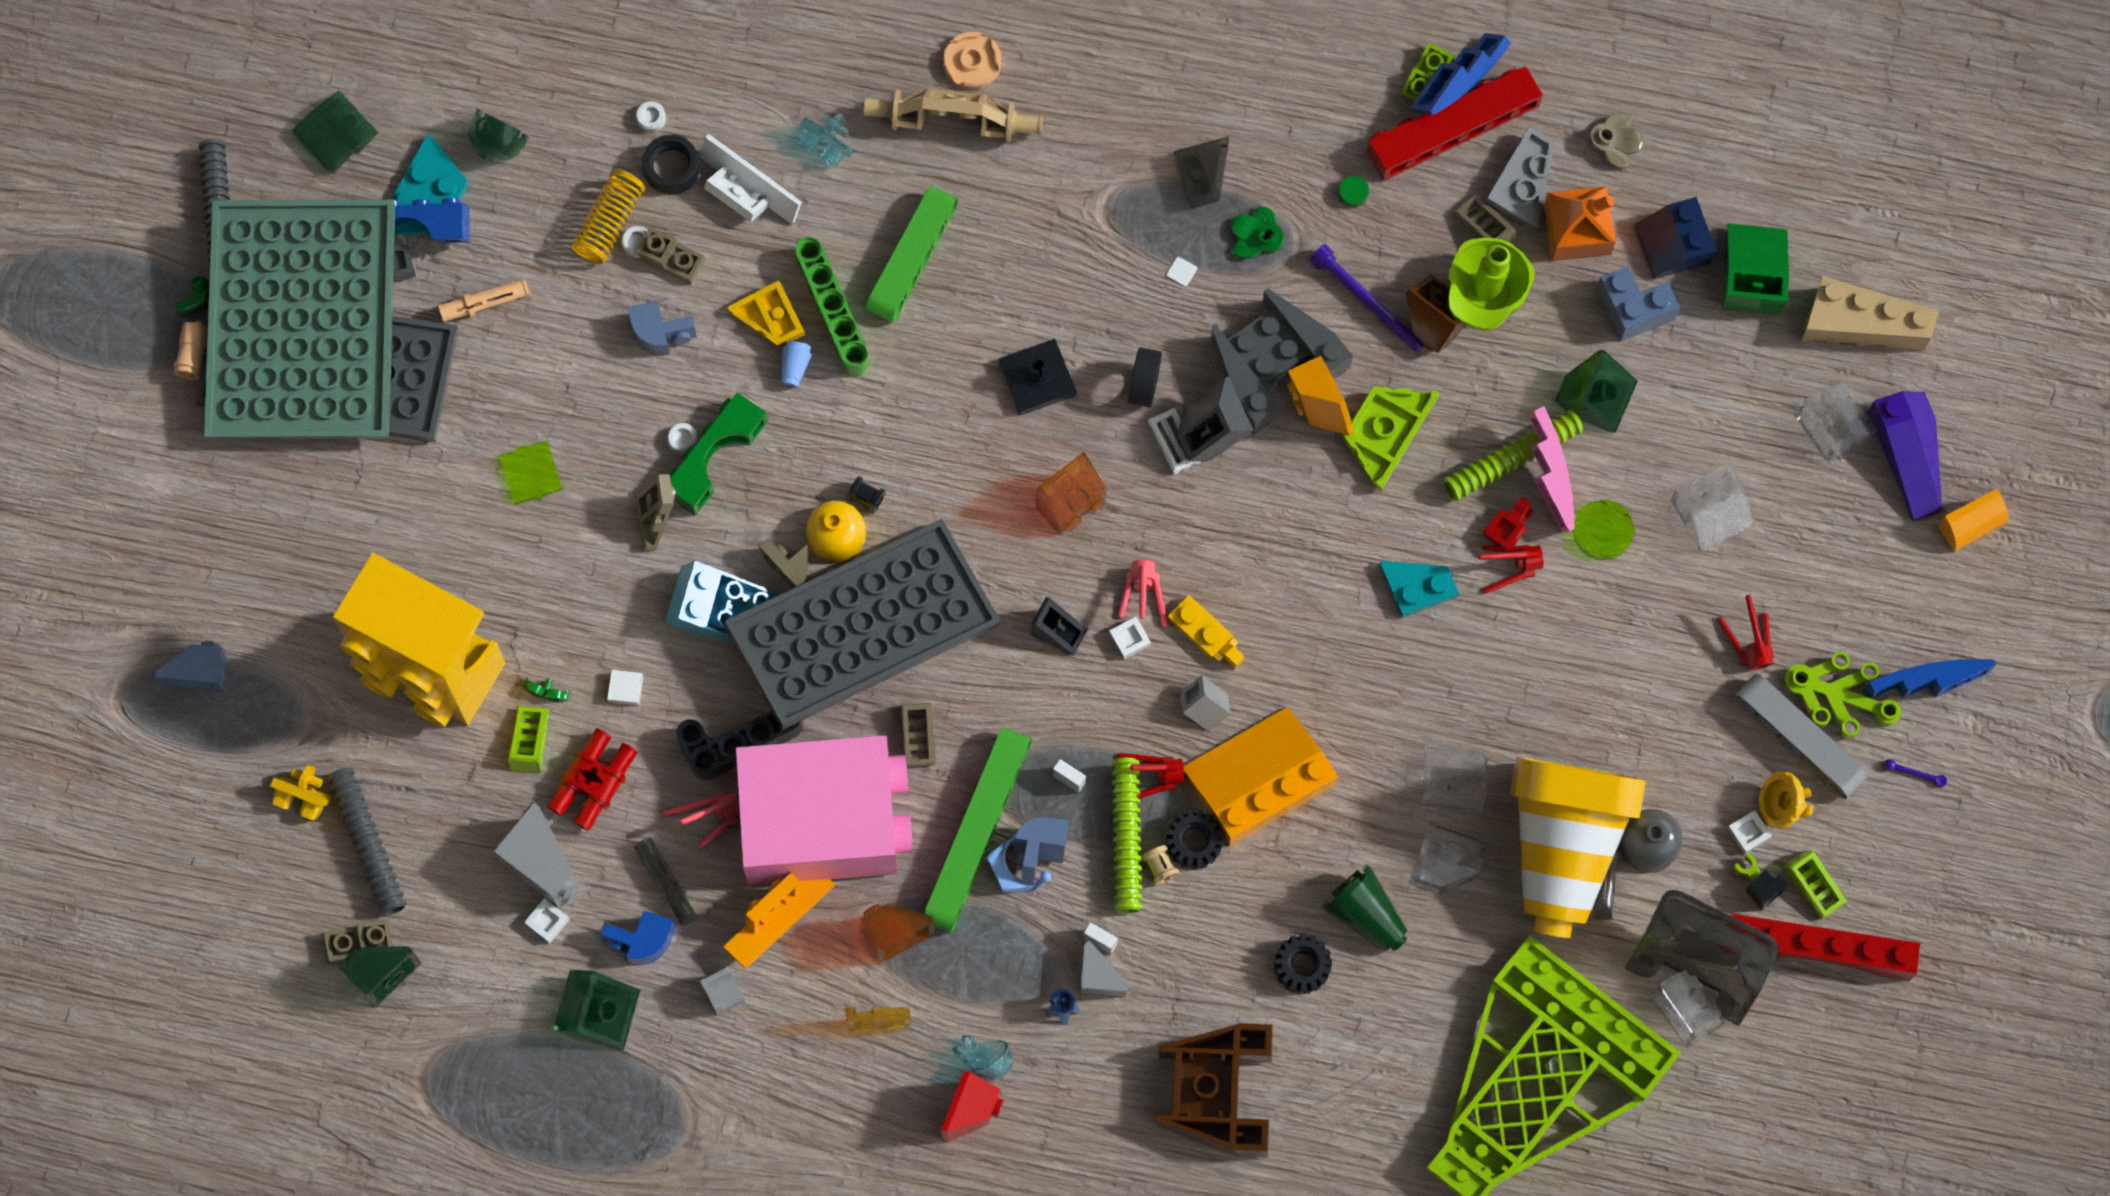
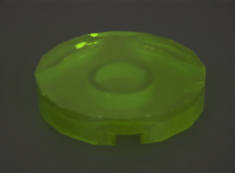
(1603, 530)

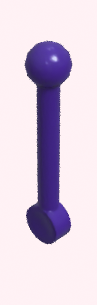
(1939, 781)

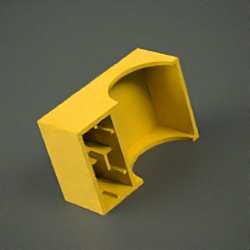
(418, 642)

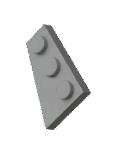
(1523, 180)

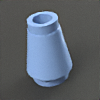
(794, 362)

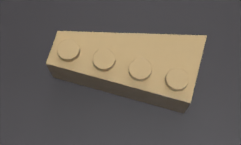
(1866, 318)

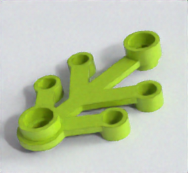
(1838, 692)

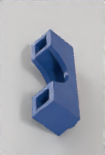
(445, 221)

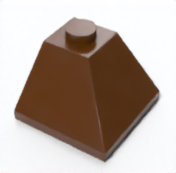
(1431, 314)

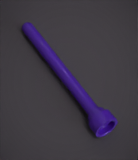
(1324, 259)

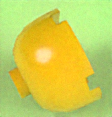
(835, 531)

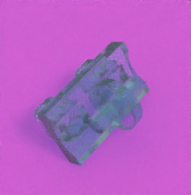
(814, 133)

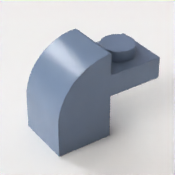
(656, 335)
(1039, 840)

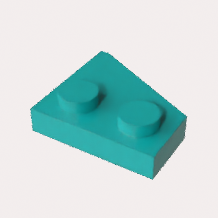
(1418, 585)

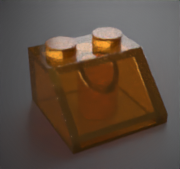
(1071, 494)
(894, 929)

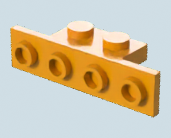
(775, 915)

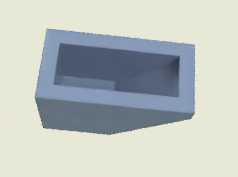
(196, 667)

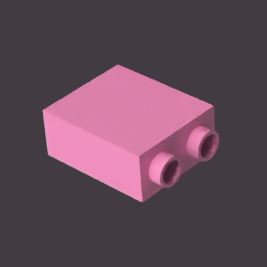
(821, 809)

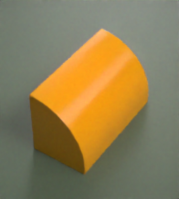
(1974, 520)

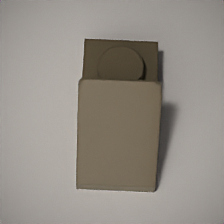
(793, 570)

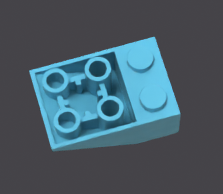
(708, 598)

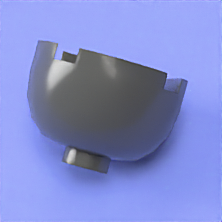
(1651, 841)

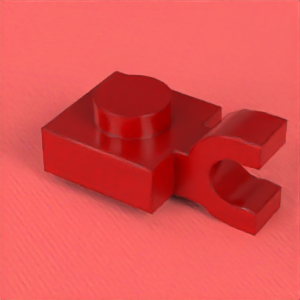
(1509, 528)

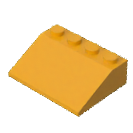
(1260, 775)

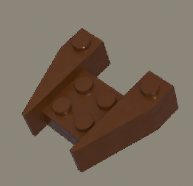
(1209, 1087)

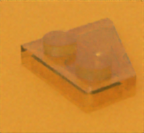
(878, 1018)

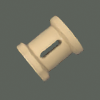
(1160, 865)

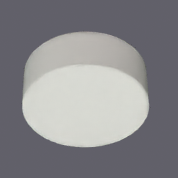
(650, 117)
(632, 239)
(681, 437)

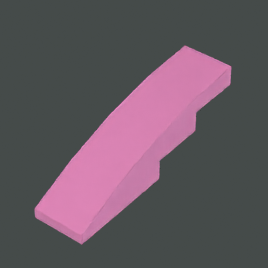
(1554, 481)

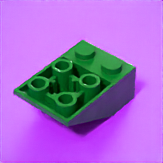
(1755, 269)

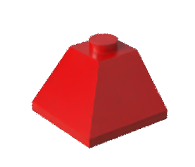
(971, 1107)

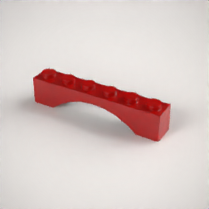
(1860, 951)

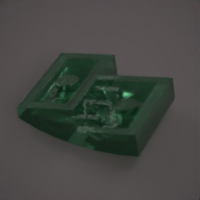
(334, 131)

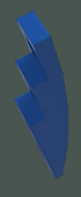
(1456, 79)
(1938, 676)

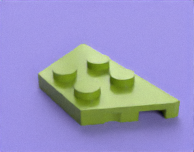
(1387, 428)

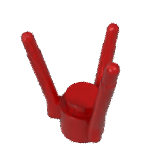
(1525, 556)
(1759, 653)
(1167, 768)

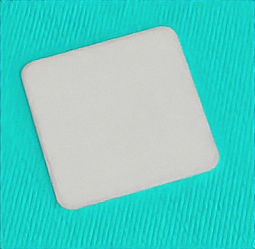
(1182, 271)

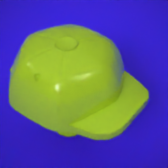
(1488, 282)

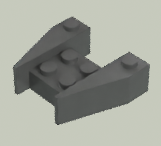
(1269, 348)

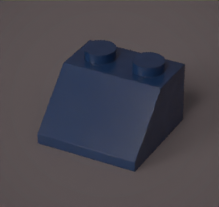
(1676, 238)

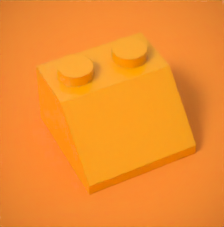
(1319, 397)

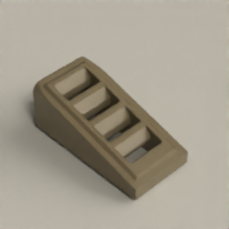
(1502, 230)
(926, 708)

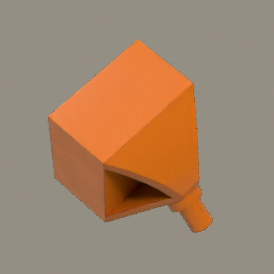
(1579, 223)

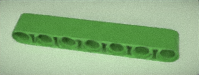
(977, 828)

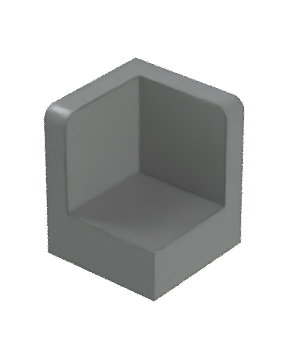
(1205, 703)
(722, 991)

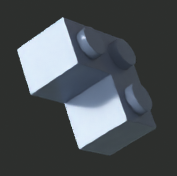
(1633, 310)

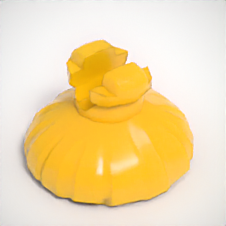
(1783, 800)

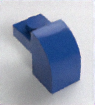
(648, 942)

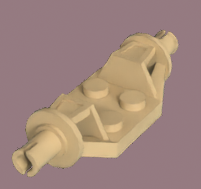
(965, 103)

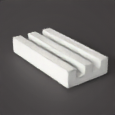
(1152, 423)

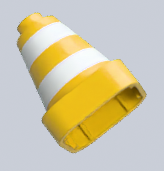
(1569, 836)

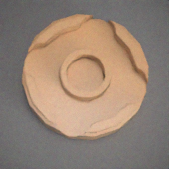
(972, 60)

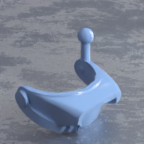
(1005, 878)

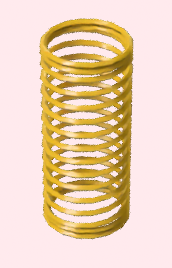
(626, 188)

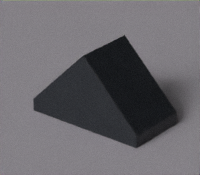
(1057, 627)

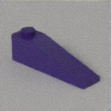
(1911, 447)

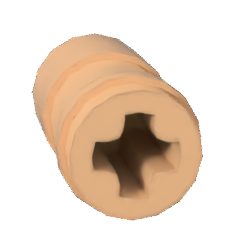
(191, 350)

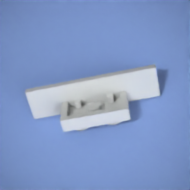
(744, 186)

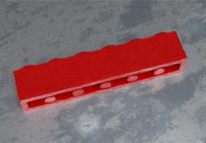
(1468, 117)

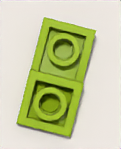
(1424, 70)

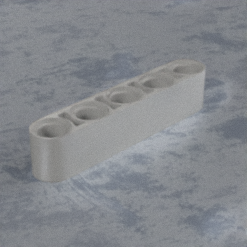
(1800, 736)

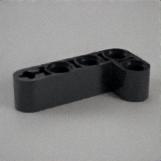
(741, 735)

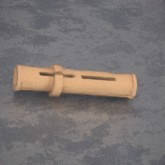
(483, 300)

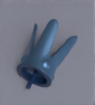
(1062, 1004)

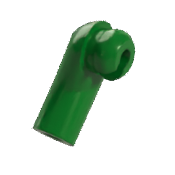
(198, 297)

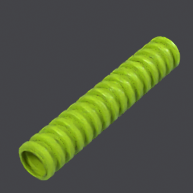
(1508, 458)
(1126, 836)

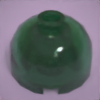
(495, 137)

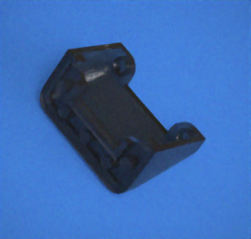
(1708, 945)

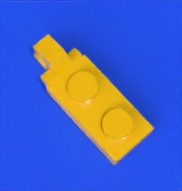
(1205, 632)

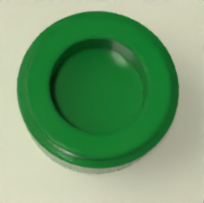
(1353, 191)

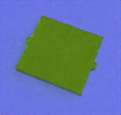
(531, 472)

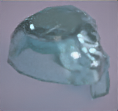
(986, 1060)

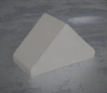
(1100, 976)

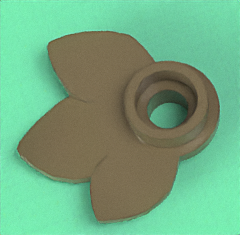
(1620, 139)

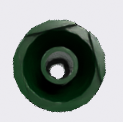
(1367, 910)

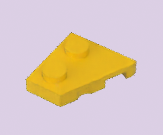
(770, 314)

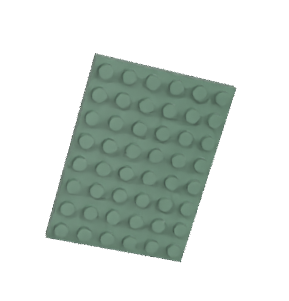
(300, 319)

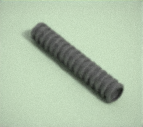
(214, 179)
(367, 842)

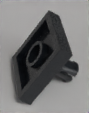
(1037, 377)

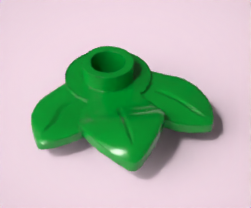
(1253, 230)

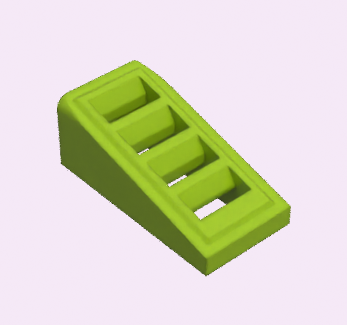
(526, 758)
(1806, 890)

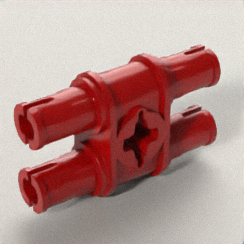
(597, 794)

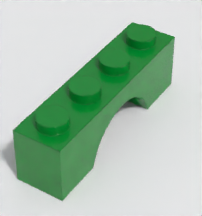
(739, 423)

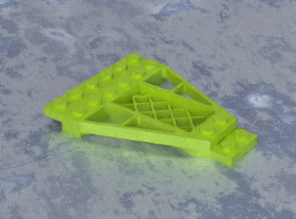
(1586, 1023)

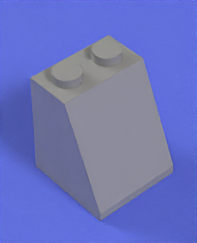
(537, 859)

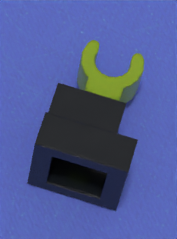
(1763, 887)

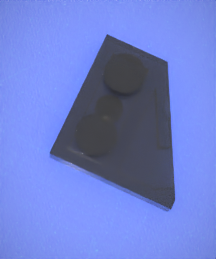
(1202, 170)

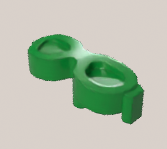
(546, 693)

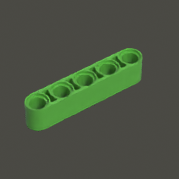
(911, 254)
(828, 293)

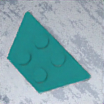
(430, 178)

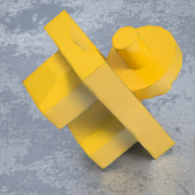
(287, 789)

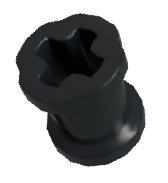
(866, 495)

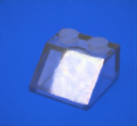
(1686, 1007)

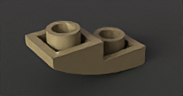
(670, 256)
(342, 942)

